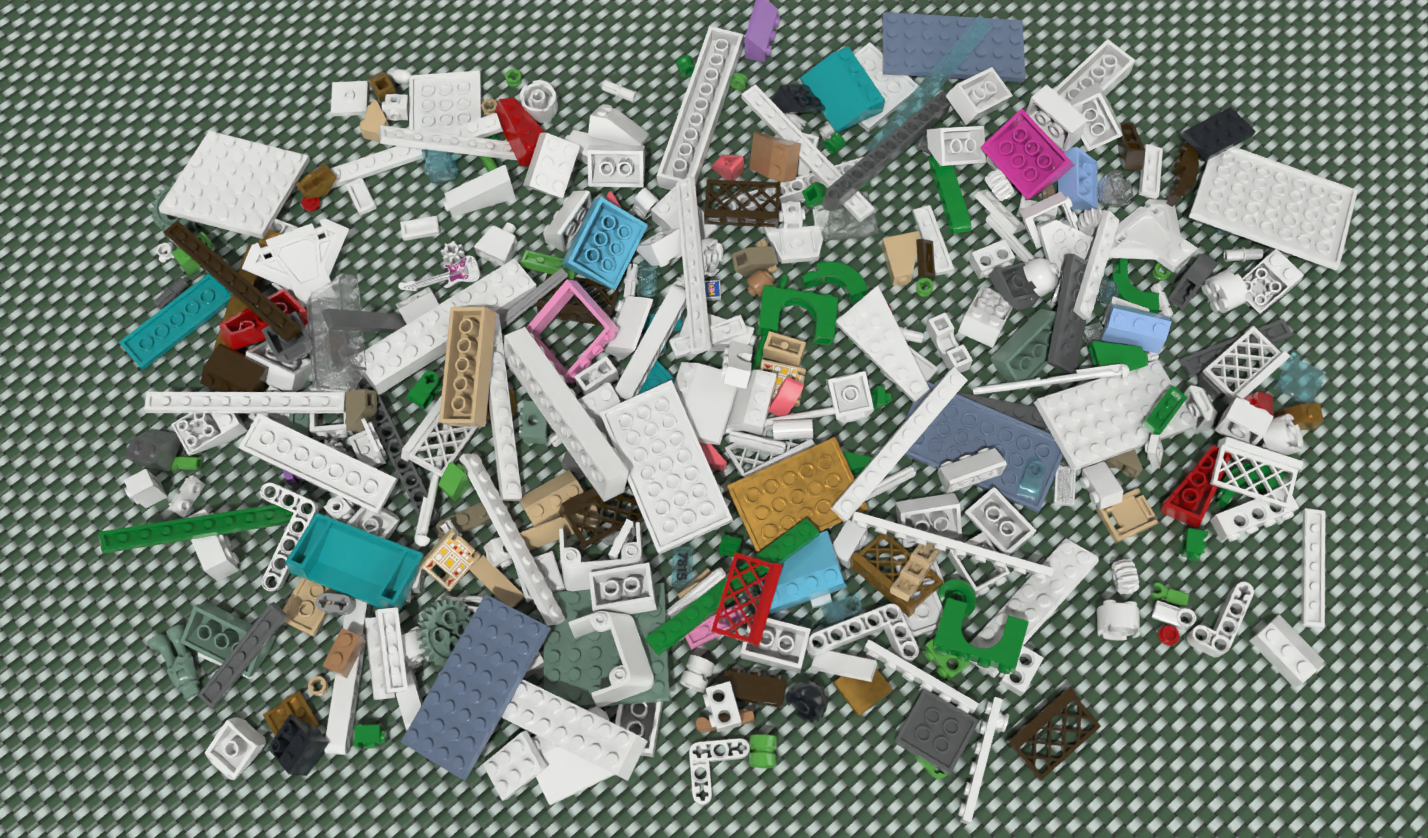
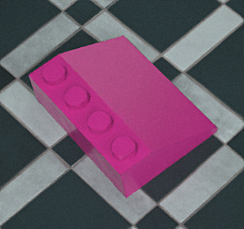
(1026, 155)

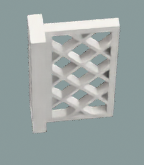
(1260, 374)
(425, 431)
(797, 448)
(1258, 455)

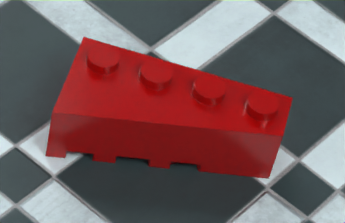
(519, 129)
(246, 327)
(1195, 493)

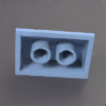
(1080, 181)
(1136, 328)

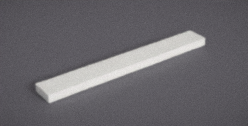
(445, 142)

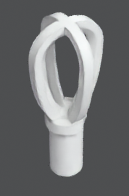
(462, 600)

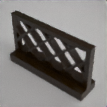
(741, 215)
(575, 311)
(592, 498)
(1043, 717)

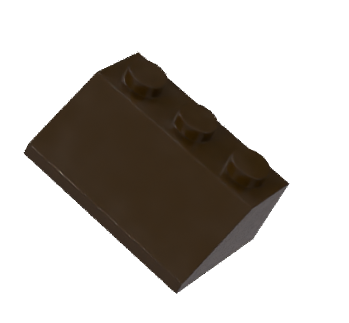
(233, 372)

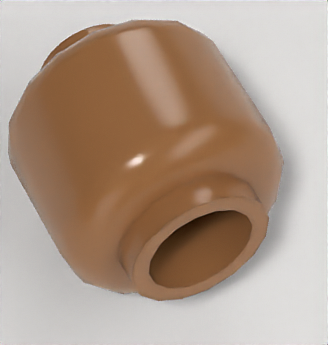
(758, 280)

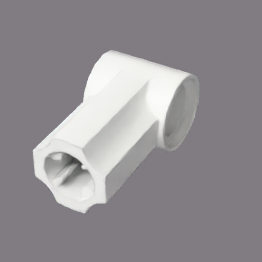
(1171, 615)

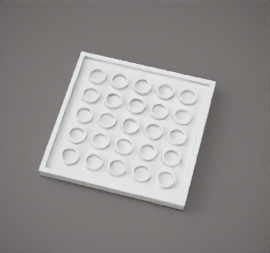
(235, 184)

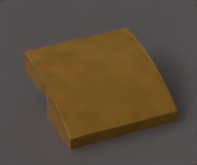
(863, 694)
(293, 705)

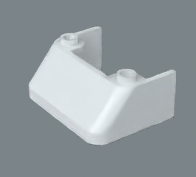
(576, 572)
(635, 673)

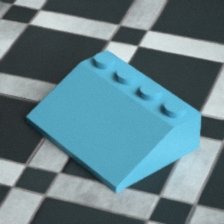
(604, 243)
(808, 575)

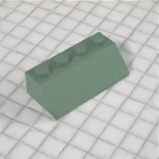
(1027, 349)
(218, 633)

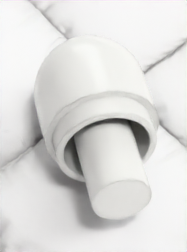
(399, 76)

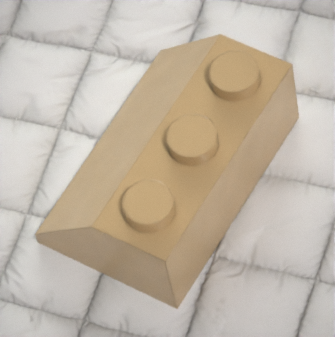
(545, 501)

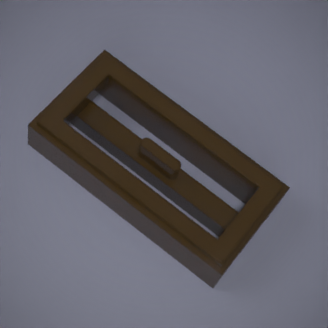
(925, 258)

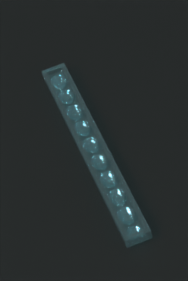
(935, 79)

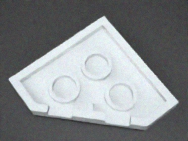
(1060, 240)

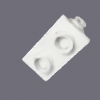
(189, 492)

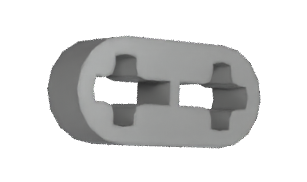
(335, 599)

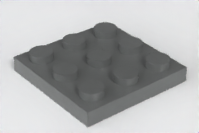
(936, 731)

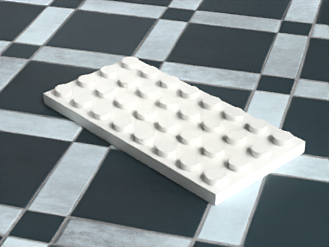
(1108, 415)
(666, 467)

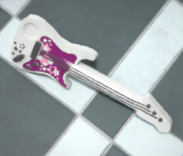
(463, 271)

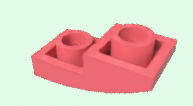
(786, 397)

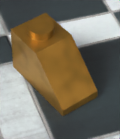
(1305, 415)

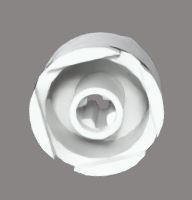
(539, 101)
(1225, 291)
(1283, 436)
(1118, 620)
(411, 651)

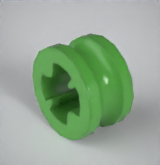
(510, 73)
(739, 81)
(1159, 275)
(924, 293)

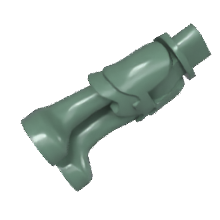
(182, 669)

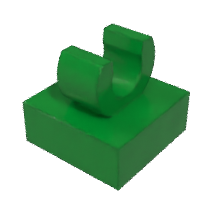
(880, 398)
(730, 545)

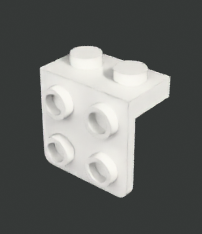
(368, 446)

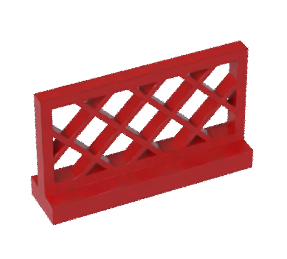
(764, 604)

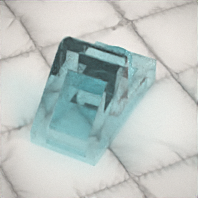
(647, 280)

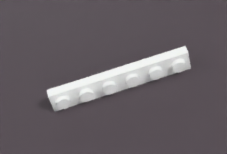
(1096, 265)
(912, 673)
(977, 768)

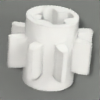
(452, 253)

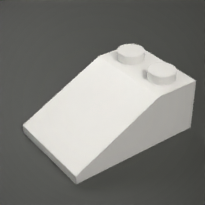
(614, 126)
(667, 217)
(599, 401)

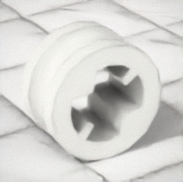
(1002, 721)

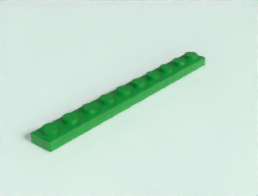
(194, 527)
(708, 603)

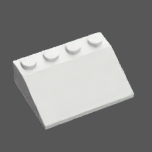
(705, 400)
(566, 771)

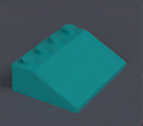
(844, 90)

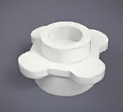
(162, 248)

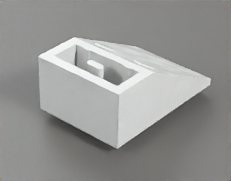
(1270, 281)
(985, 317)
(207, 430)

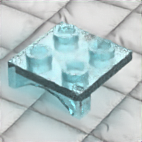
(1299, 379)

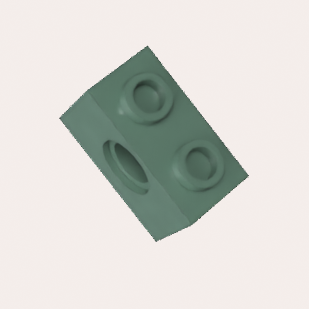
(533, 433)

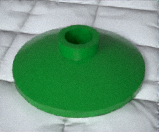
(958, 587)

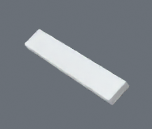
(1313, 569)

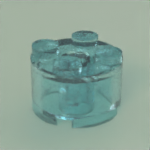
(439, 166)

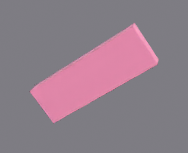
(703, 633)

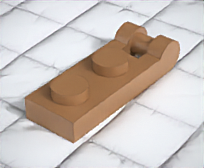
(704, 725)

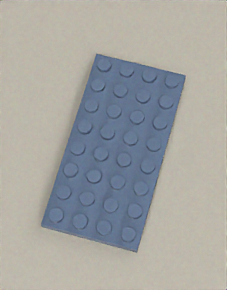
(919, 41)
(969, 427)
(475, 686)

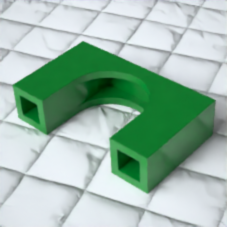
(821, 307)
(1001, 656)

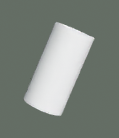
(793, 429)

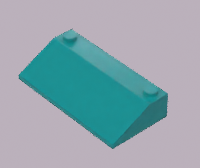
(355, 562)

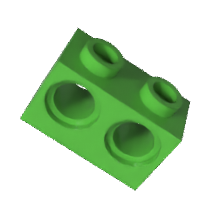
(941, 660)

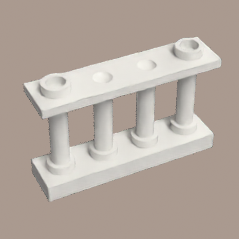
(386, 654)

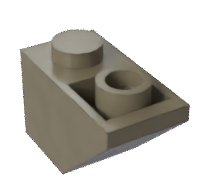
(753, 259)
(359, 405)
(1127, 463)

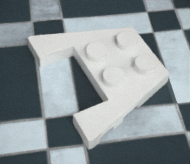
(796, 243)

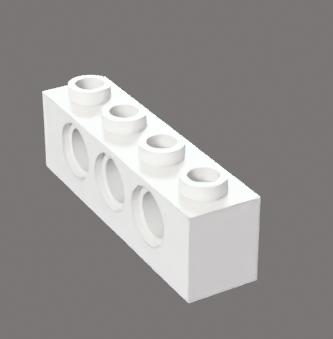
(1227, 529)

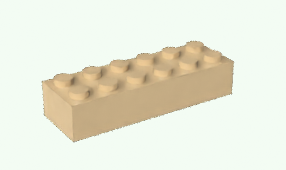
(467, 367)

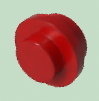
(310, 204)
(1168, 635)

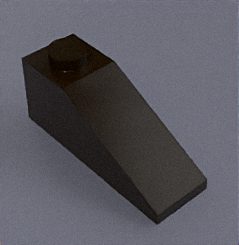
(1130, 148)

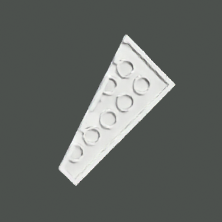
(880, 338)

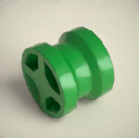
(686, 66)
(834, 143)

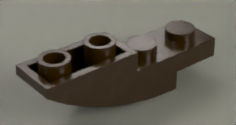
(1186, 173)

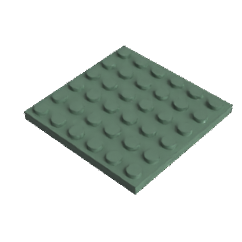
(584, 663)

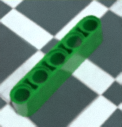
(950, 197)

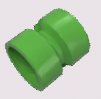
(762, 753)

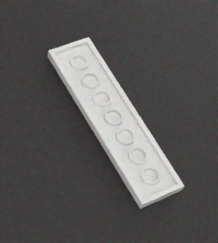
(318, 464)
(1039, 597)

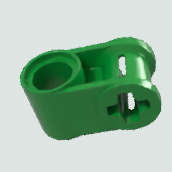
(423, 391)

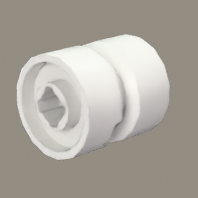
(697, 673)

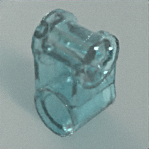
(1030, 483)
(839, 611)

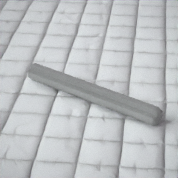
(532, 298)

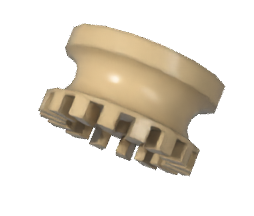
(489, 102)
(323, 682)

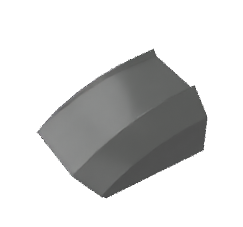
(1014, 286)
(295, 348)

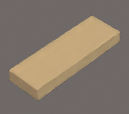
(496, 582)

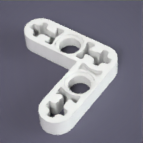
(703, 762)

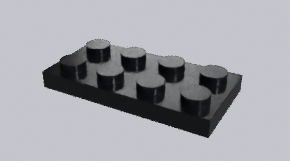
(1218, 133)

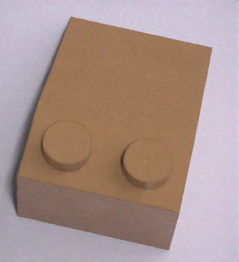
(774, 157)

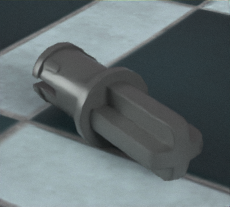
(171, 293)

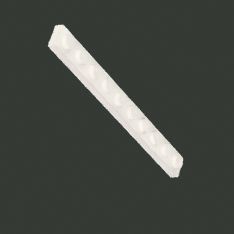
(808, 154)
(402, 155)
(693, 266)
(245, 402)
(502, 423)
(898, 444)
(512, 539)
(960, 549)

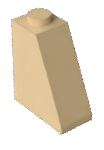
(900, 256)

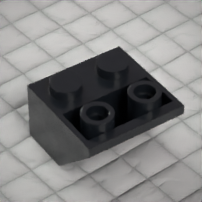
(797, 99)
(298, 746)

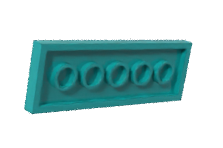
(175, 321)

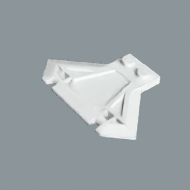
(1152, 236)
(299, 258)

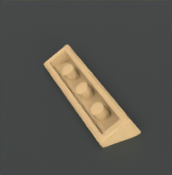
(549, 531)

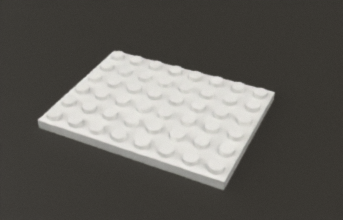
(1275, 205)

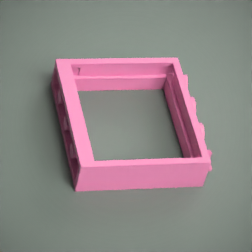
(553, 307)

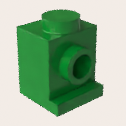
(1193, 544)
(369, 736)

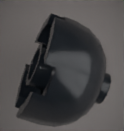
(809, 700)

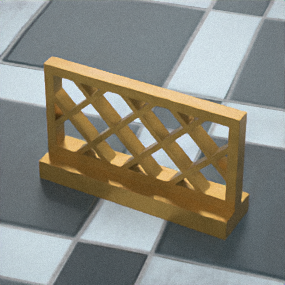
(881, 580)

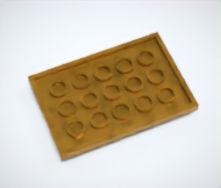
(791, 491)

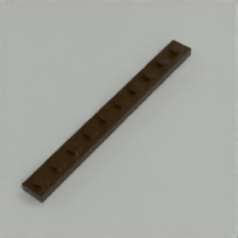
(232, 281)

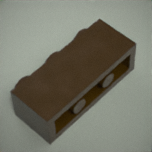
(756, 688)

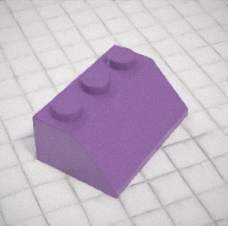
(761, 31)

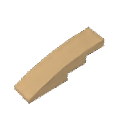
(914, 571)

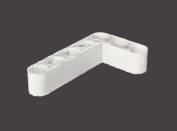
(290, 533)
(865, 629)

